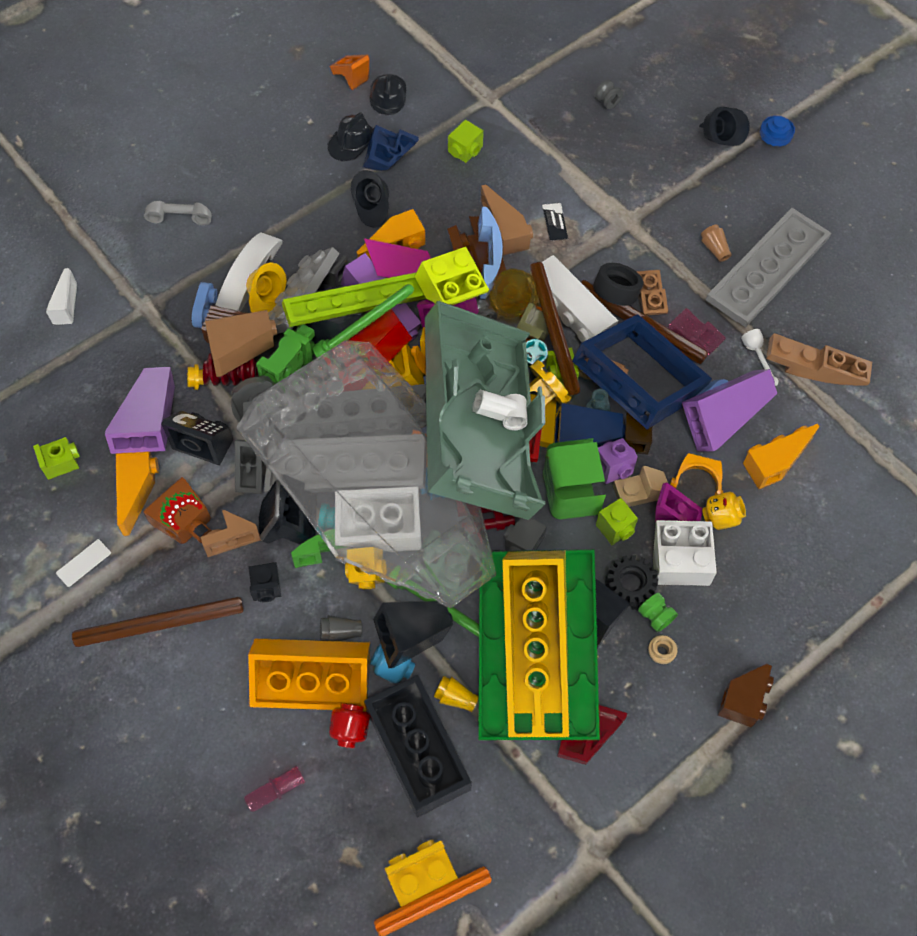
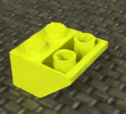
(451, 278)

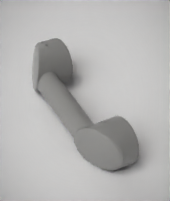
(155, 212)

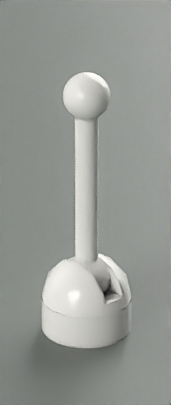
(753, 341)

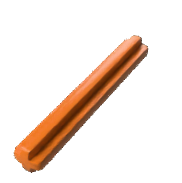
(432, 901)

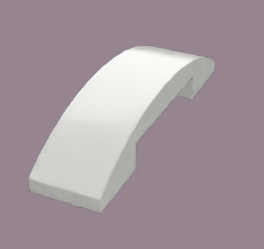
(255, 254)

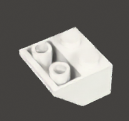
(684, 553)

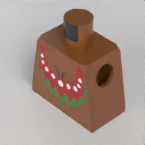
(179, 513)

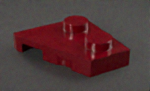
(584, 750)

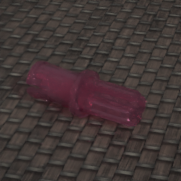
(274, 789)

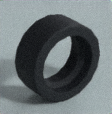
(618, 284)

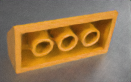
(308, 673)

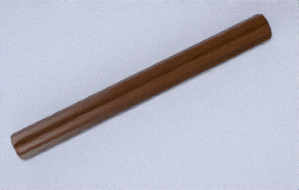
(555, 329)
(687, 347)
(157, 622)

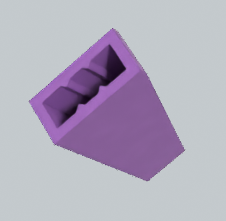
(363, 271)
(726, 408)
(140, 416)

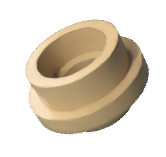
(668, 644)

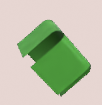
(569, 476)

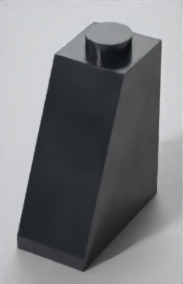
(410, 628)

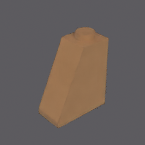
(239, 339)

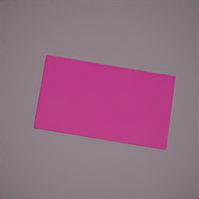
(393, 259)

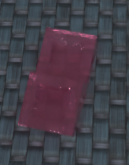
(694, 330)

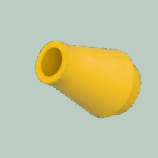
(455, 694)

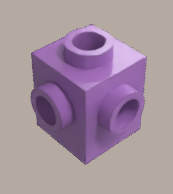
(617, 460)

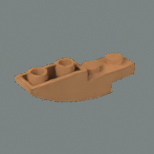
(822, 365)

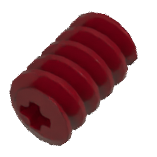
(243, 372)

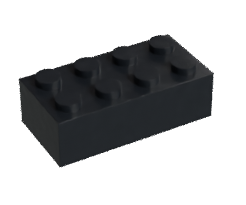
(417, 746)

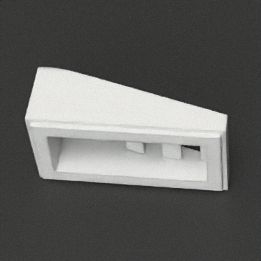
(63, 299)

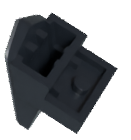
(283, 518)

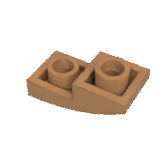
(652, 296)

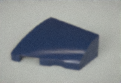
(387, 148)

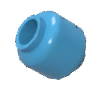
(392, 675)

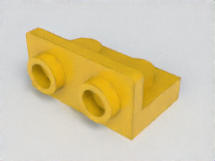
(420, 872)

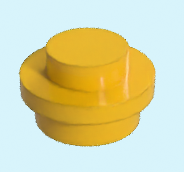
(194, 377)

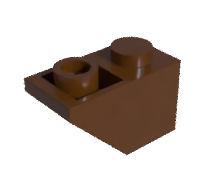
(745, 696)

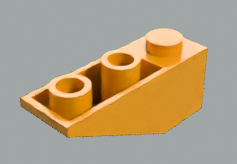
(400, 230)
(772, 461)

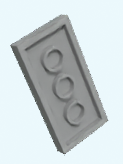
(305, 281)

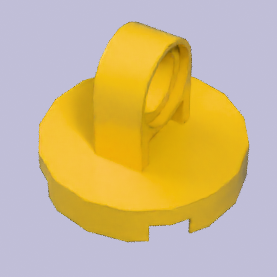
(550, 384)

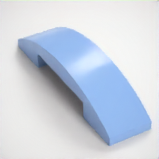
(489, 232)

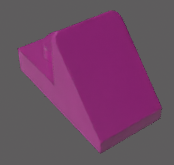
(675, 506)

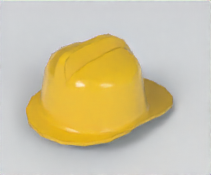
(265, 286)

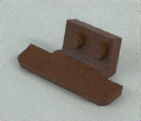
(477, 249)

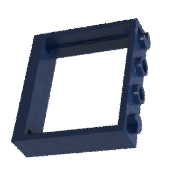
(626, 390)

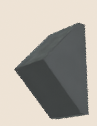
(249, 469)

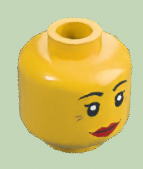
(724, 510)

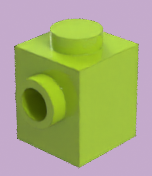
(465, 141)
(616, 521)

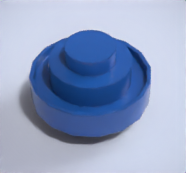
(777, 131)

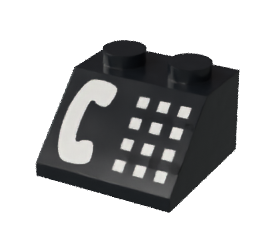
(198, 436)

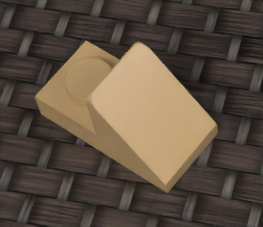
(640, 488)

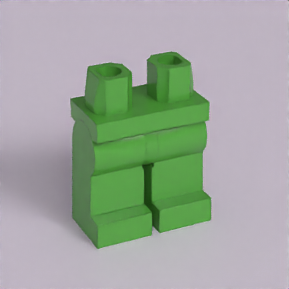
(293, 353)

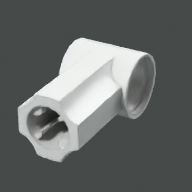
(509, 409)

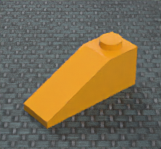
(134, 484)

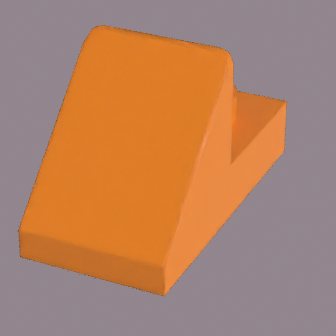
(354, 68)

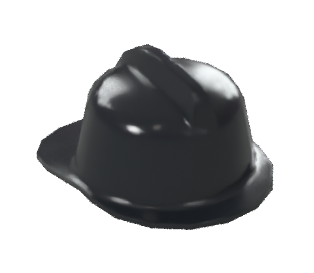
(388, 94)
(726, 126)
(350, 138)
(370, 198)

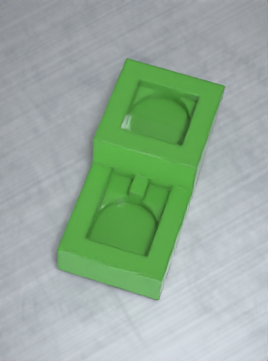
(309, 552)

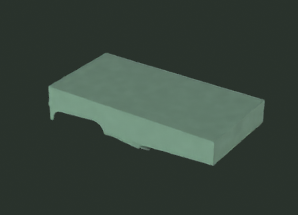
(468, 452)

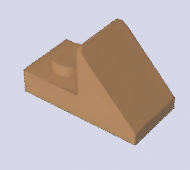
(237, 534)

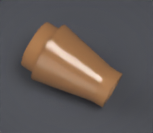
(716, 242)

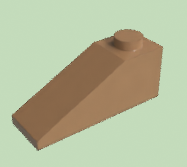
(511, 223)

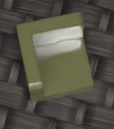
(534, 323)

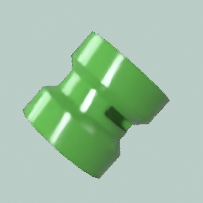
(656, 610)

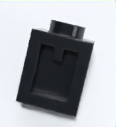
(264, 582)

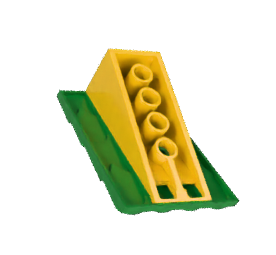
(539, 647)

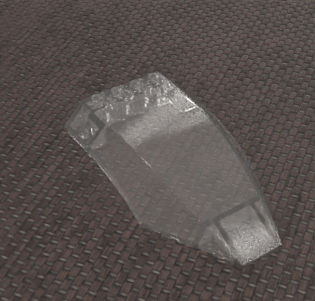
(354, 459)

